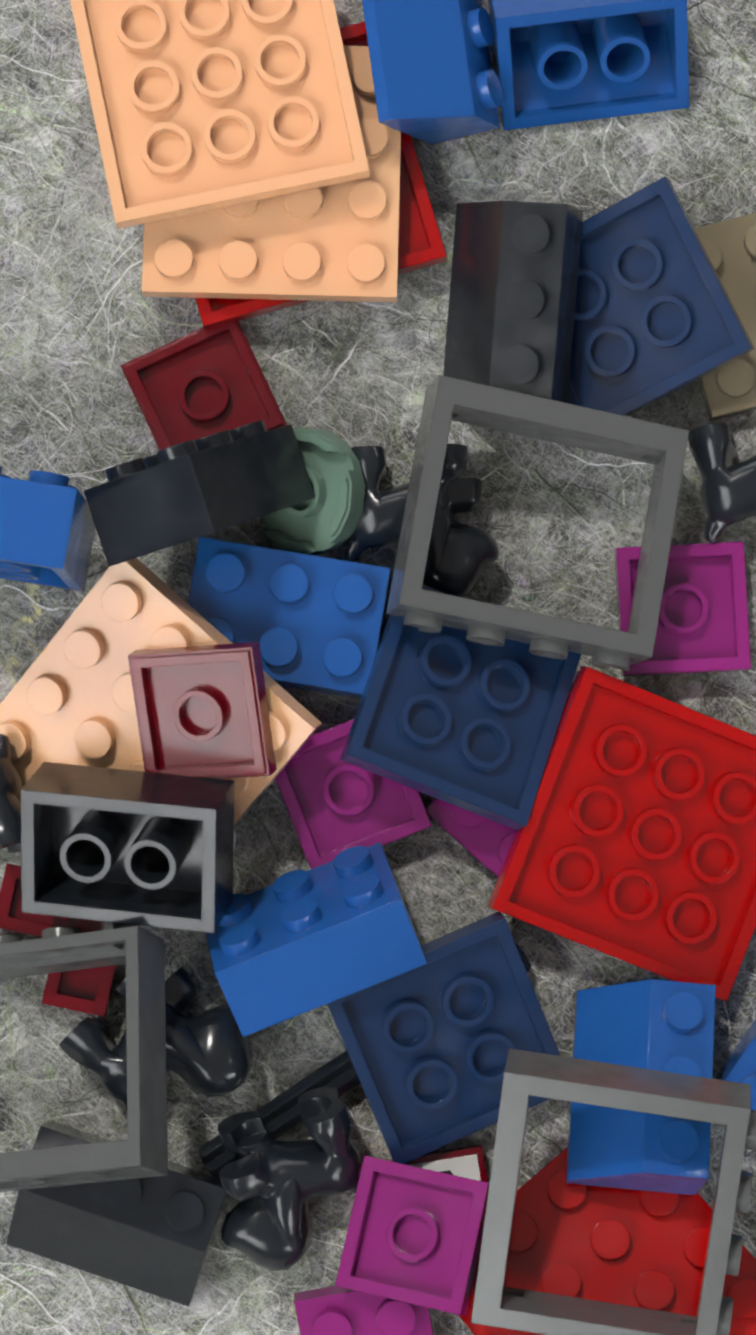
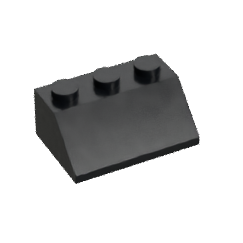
(514, 296)
(126, 1230)

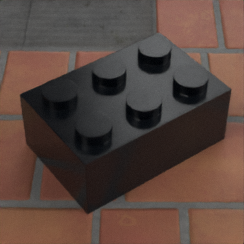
(197, 489)
(127, 846)

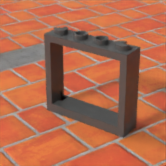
(562, 424)
(631, 1090)
(147, 1143)

